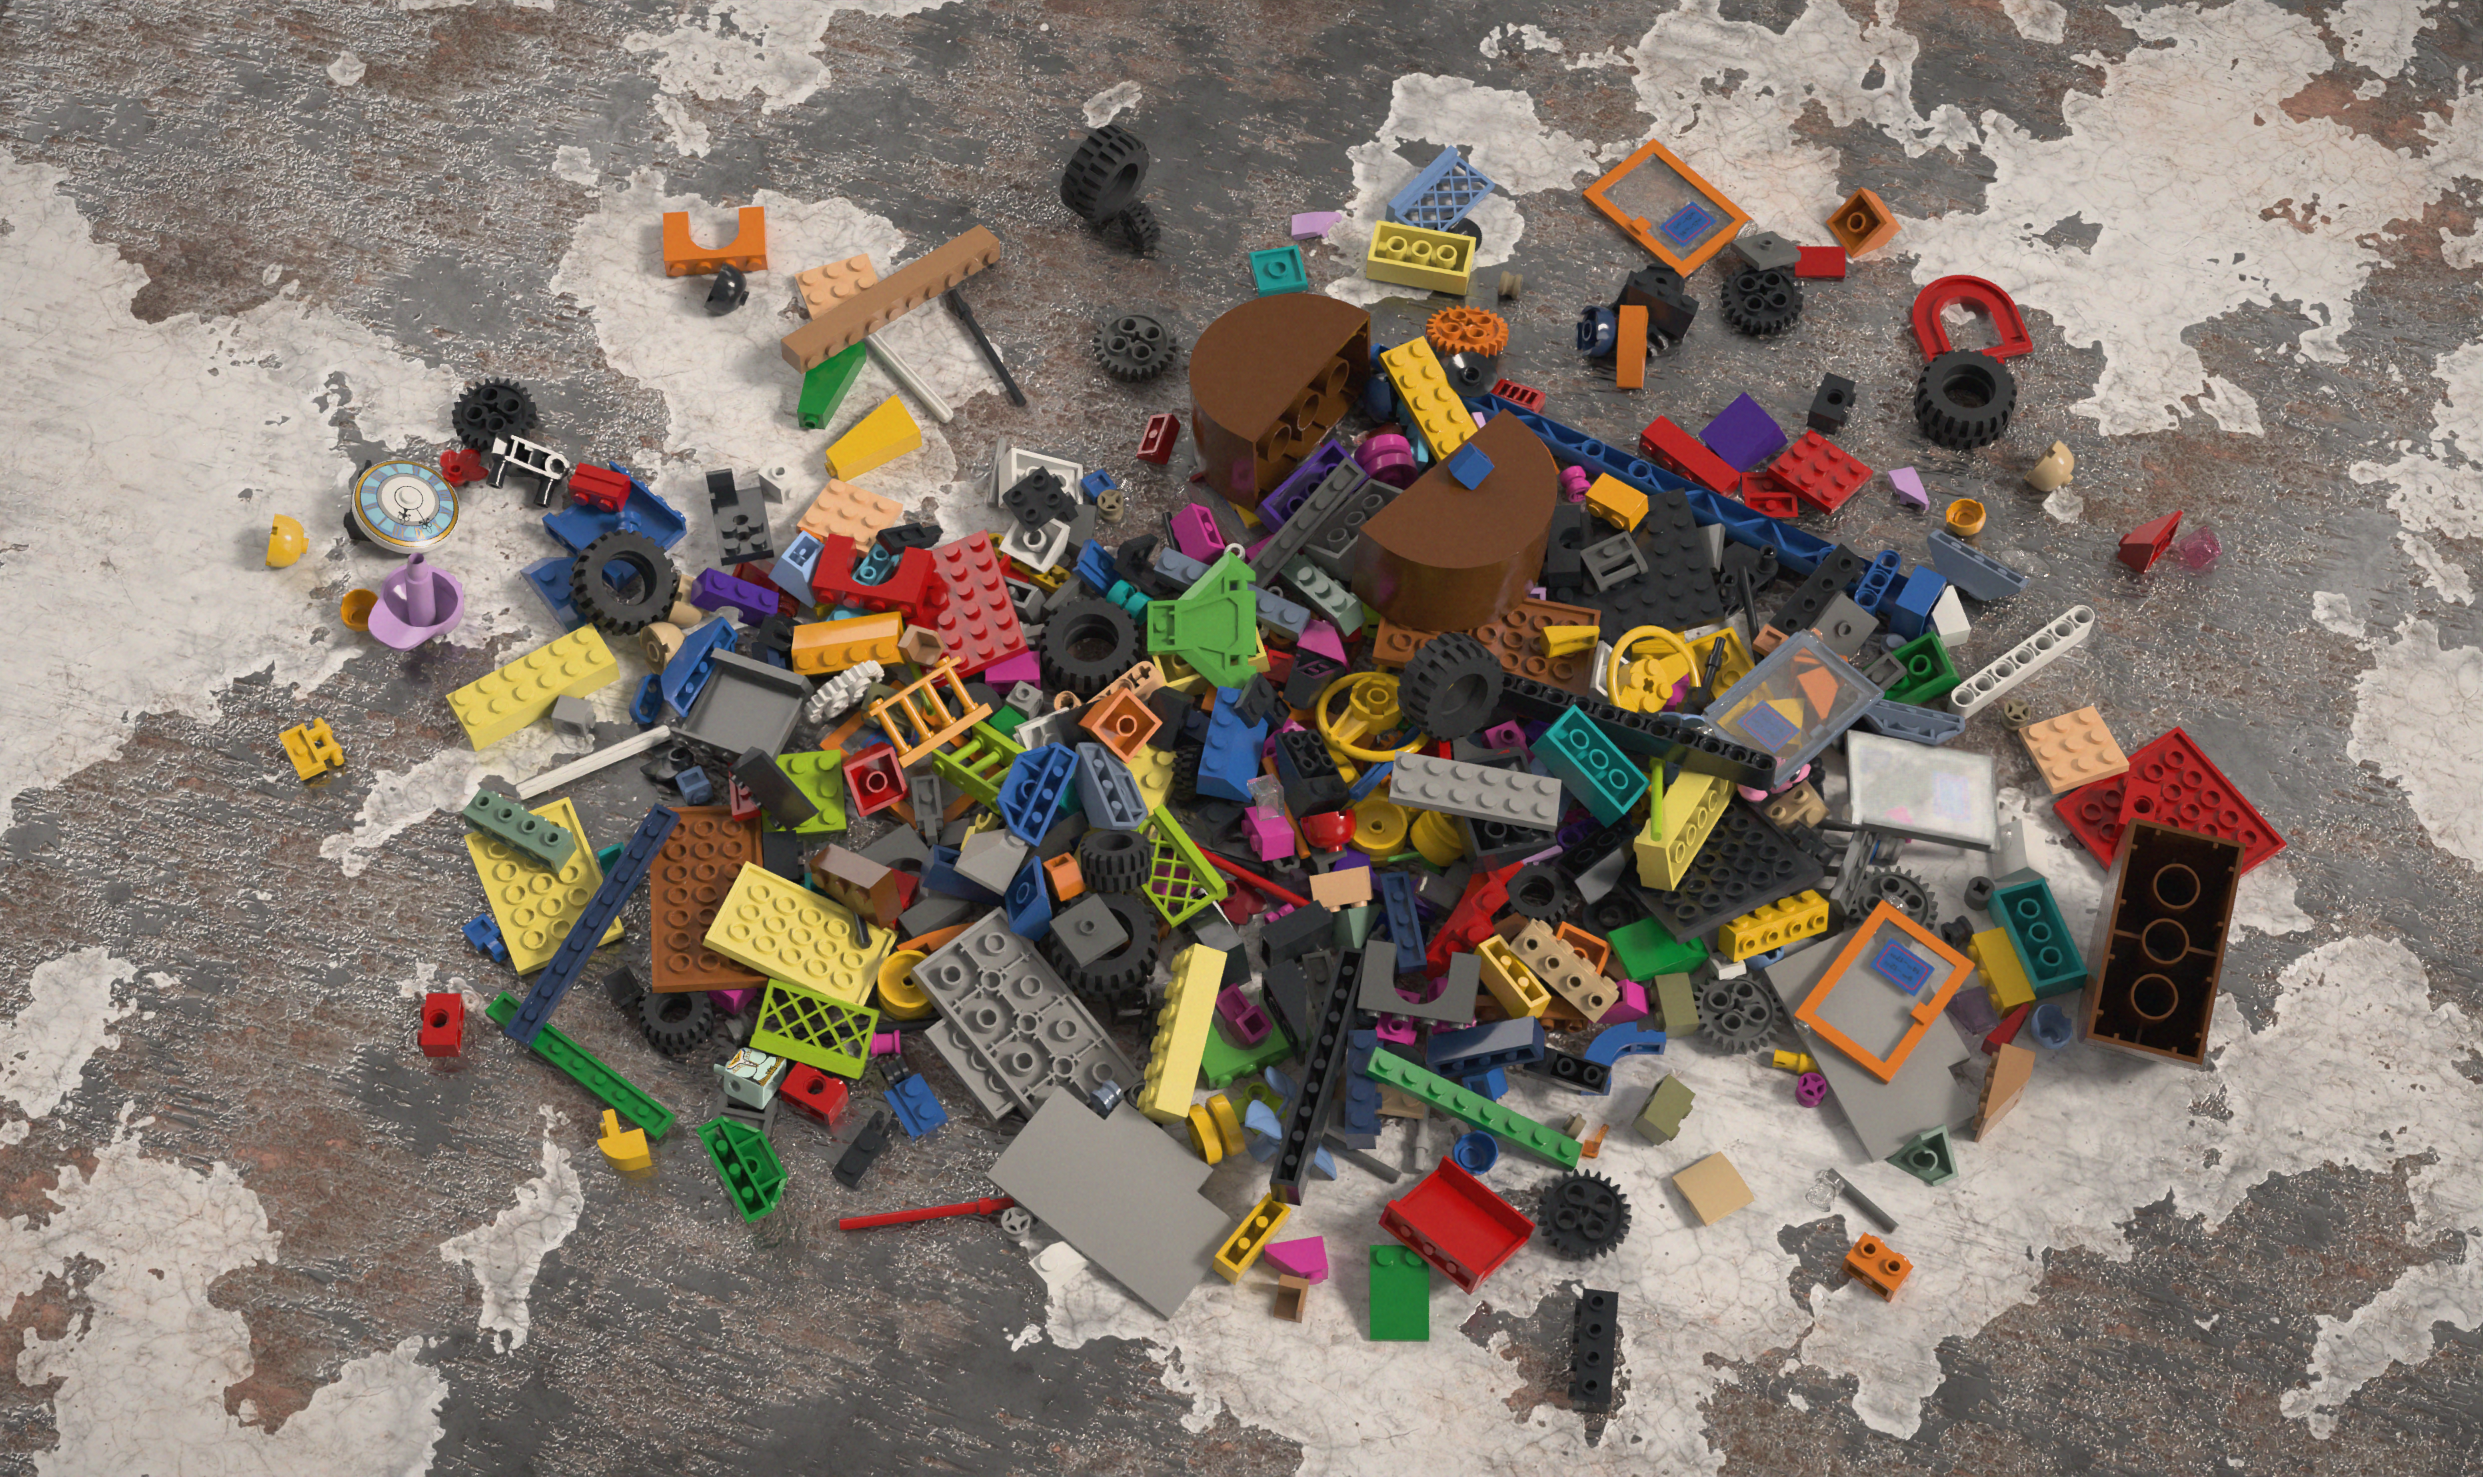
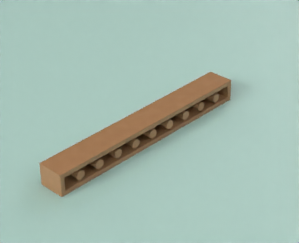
(890, 299)

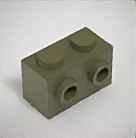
(895, 710)
(1673, 1005)
(1663, 1110)

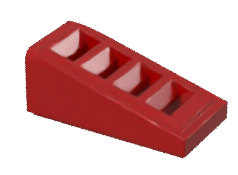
(1529, 394)
(2005, 1031)

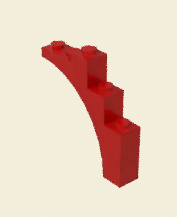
(1470, 920)

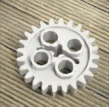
(843, 691)

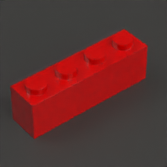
(1687, 457)

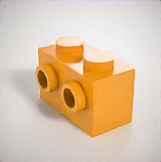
(1616, 502)

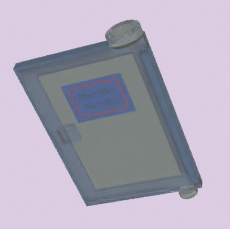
(1792, 703)

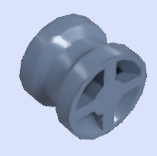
(1107, 1097)

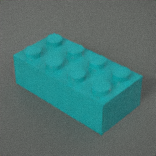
(1590, 766)
(2039, 938)

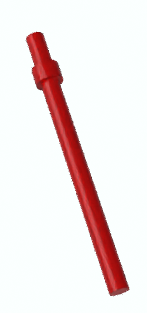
(1252, 878)
(983, 1206)

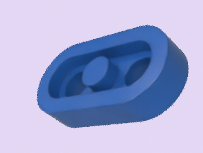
(645, 700)

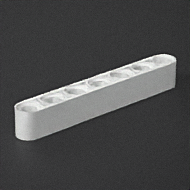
(2026, 652)

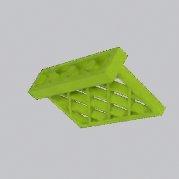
(1190, 858)
(814, 1053)

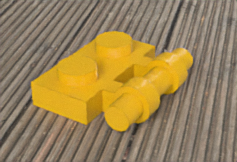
(303, 752)

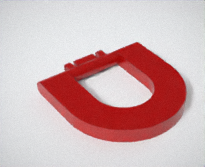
(1972, 291)

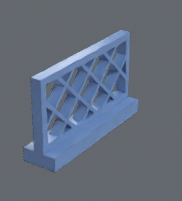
(1427, 180)

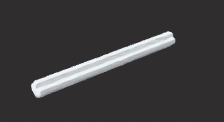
(909, 377)
(593, 762)

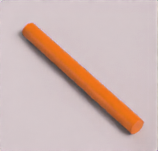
(1299, 840)

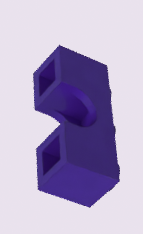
(717, 589)

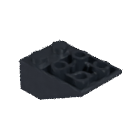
(1309, 775)

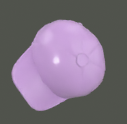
(416, 605)

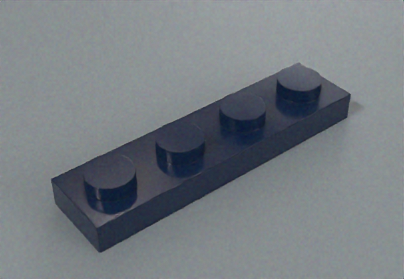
(1403, 922)

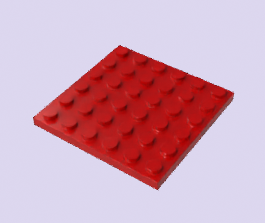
(2194, 800)

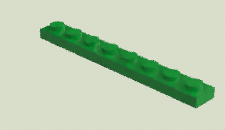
(589, 1072)
(1473, 1109)

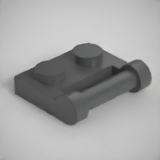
(1611, 554)
(753, 1119)

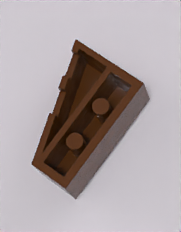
(858, 884)

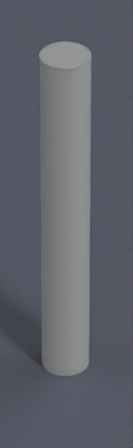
(994, 483)

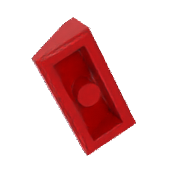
(1820, 262)
(1159, 438)

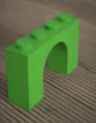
(1225, 1064)

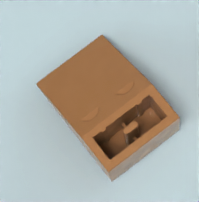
(2003, 1087)

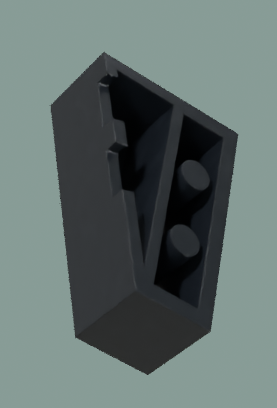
(1309, 679)
(1213, 931)

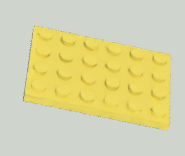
(533, 902)
(797, 937)

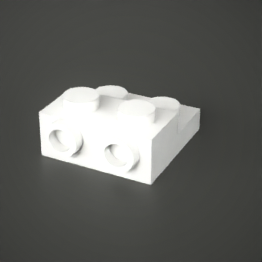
(1038, 731)

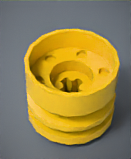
(1436, 838)

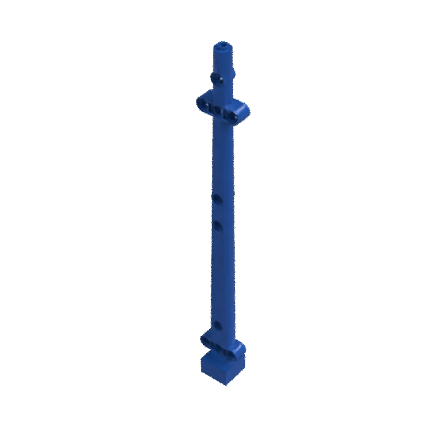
(1905, 599)

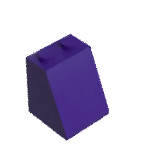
(1743, 434)

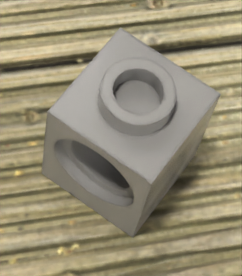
(1026, 700)
(573, 716)

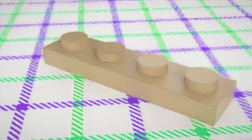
(1393, 1101)

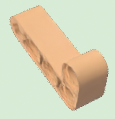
(1135, 675)

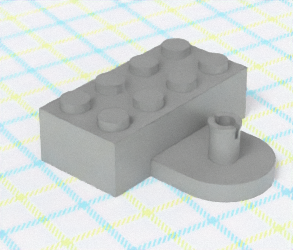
(1336, 539)

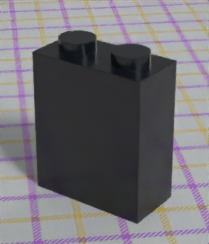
(1296, 934)

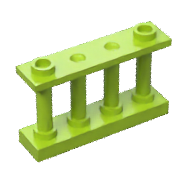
(998, 749)

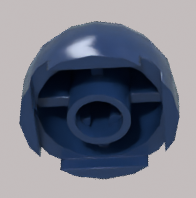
(1597, 331)
(1379, 399)

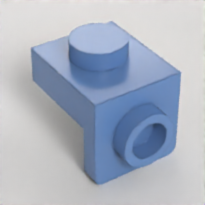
(694, 786)

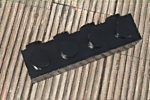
(1834, 574)
(1594, 1351)

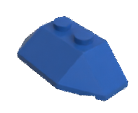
(551, 583)
(693, 665)
(1035, 789)

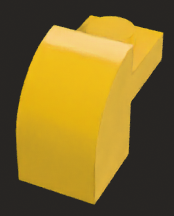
(622, 1150)

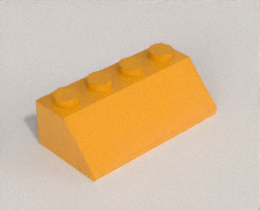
(840, 644)

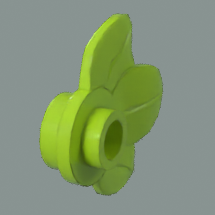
(1240, 1105)

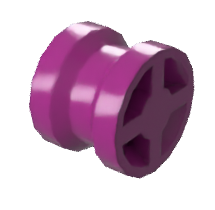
(1813, 1083)

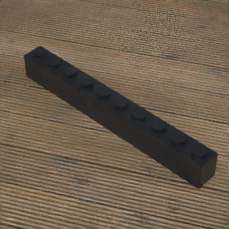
(1318, 1080)

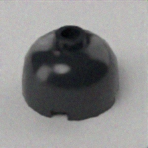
(727, 290)

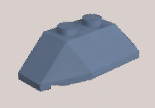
(1971, 569)
(1913, 723)
(1107, 789)

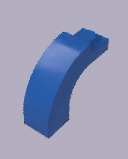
(1620, 1042)

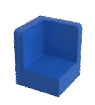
(1471, 466)
(1488, 1083)

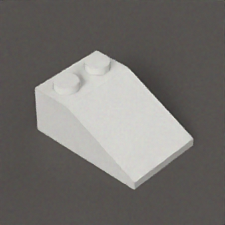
(1020, 464)

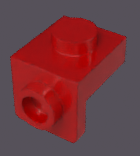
(1280, 666)

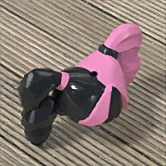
(1811, 772)

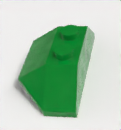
(744, 1166)

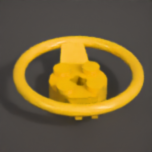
(1645, 683)
(1371, 709)

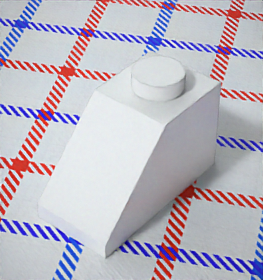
(1949, 620)
(1056, 1266)

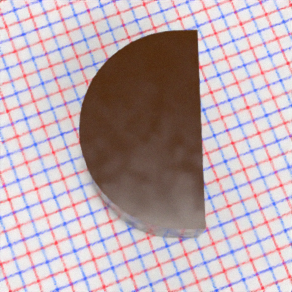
(1272, 387)
(1457, 553)
(2159, 943)

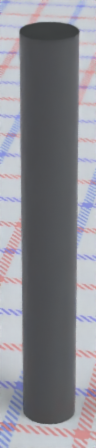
(1361, 1158)
(1866, 1204)

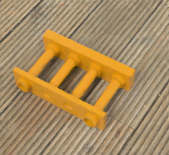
(927, 738)

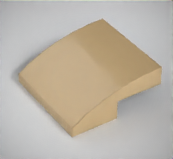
(1713, 1188)

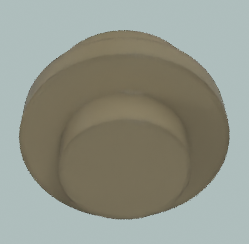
(1573, 1126)

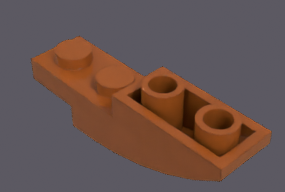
(1557, 1015)

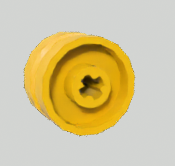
(1379, 830)
(897, 991)
(1214, 1130)

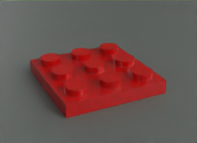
(1819, 472)

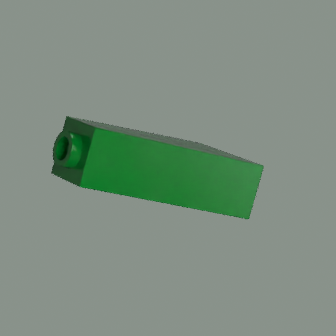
(827, 386)

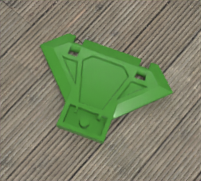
(1210, 624)

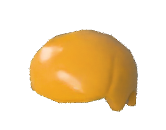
(1965, 517)
(357, 608)

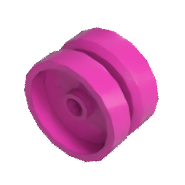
(1388, 460)

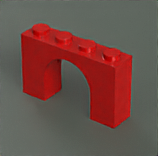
(902, 593)

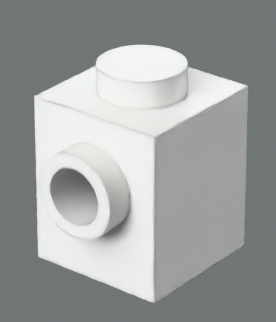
(779, 480)

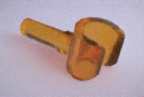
(1591, 1148)

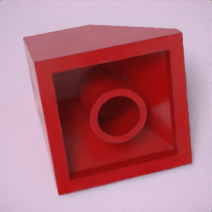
(2149, 541)
(875, 778)

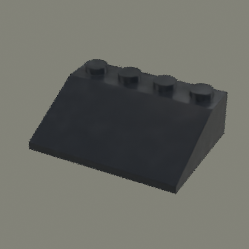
(1496, 844)

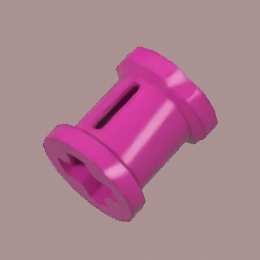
(886, 1043)

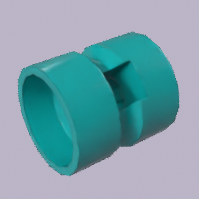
(1128, 598)

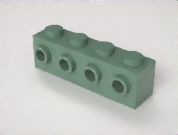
(1323, 594)
(519, 830)

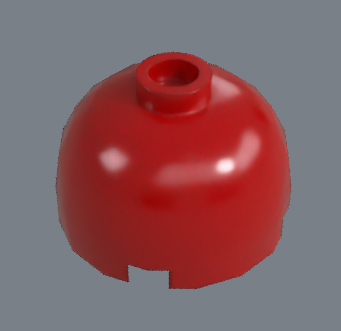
(1330, 829)

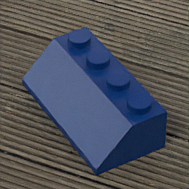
(1230, 750)

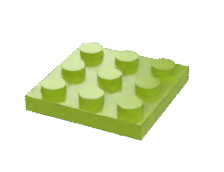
(821, 781)

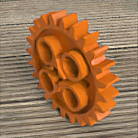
(1466, 331)

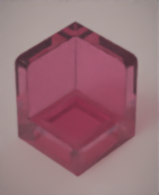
(2201, 547)

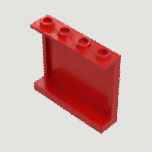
(1457, 1225)

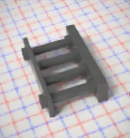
(1851, 871)

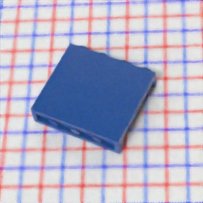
(584, 523)

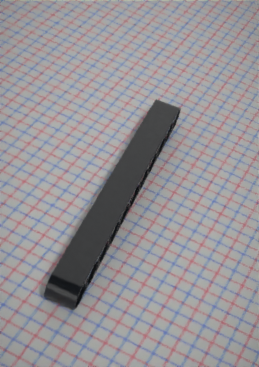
(1643, 733)

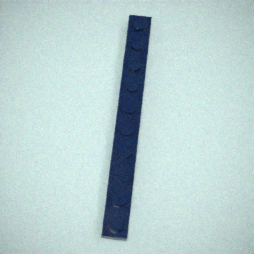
(592, 925)

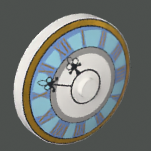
(405, 506)

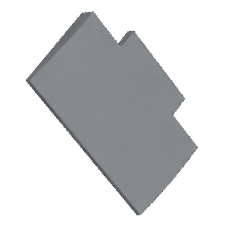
(1014, 1023)
(1880, 1114)
(1118, 1196)

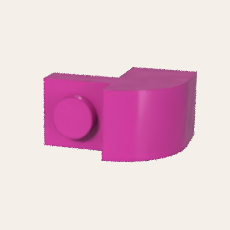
(1241, 1019)

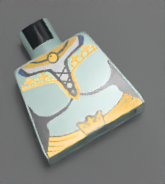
(752, 1075)

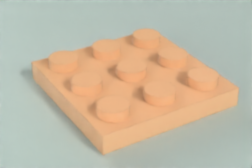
(835, 283)
(850, 513)
(2073, 749)

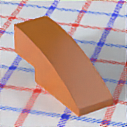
(1631, 346)

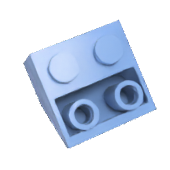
(798, 567)

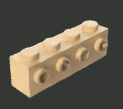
(1564, 969)

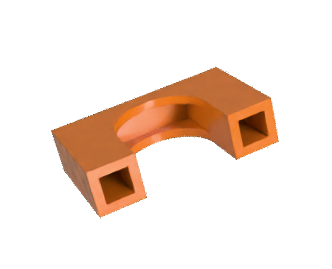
(746, 252)

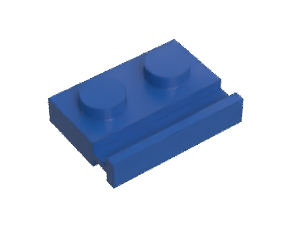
(1096, 568)
(915, 1106)

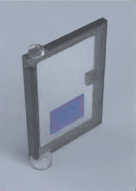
(1922, 793)

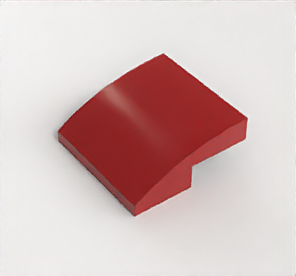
(1768, 496)

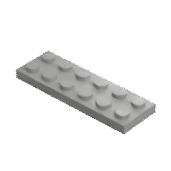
(1475, 791)

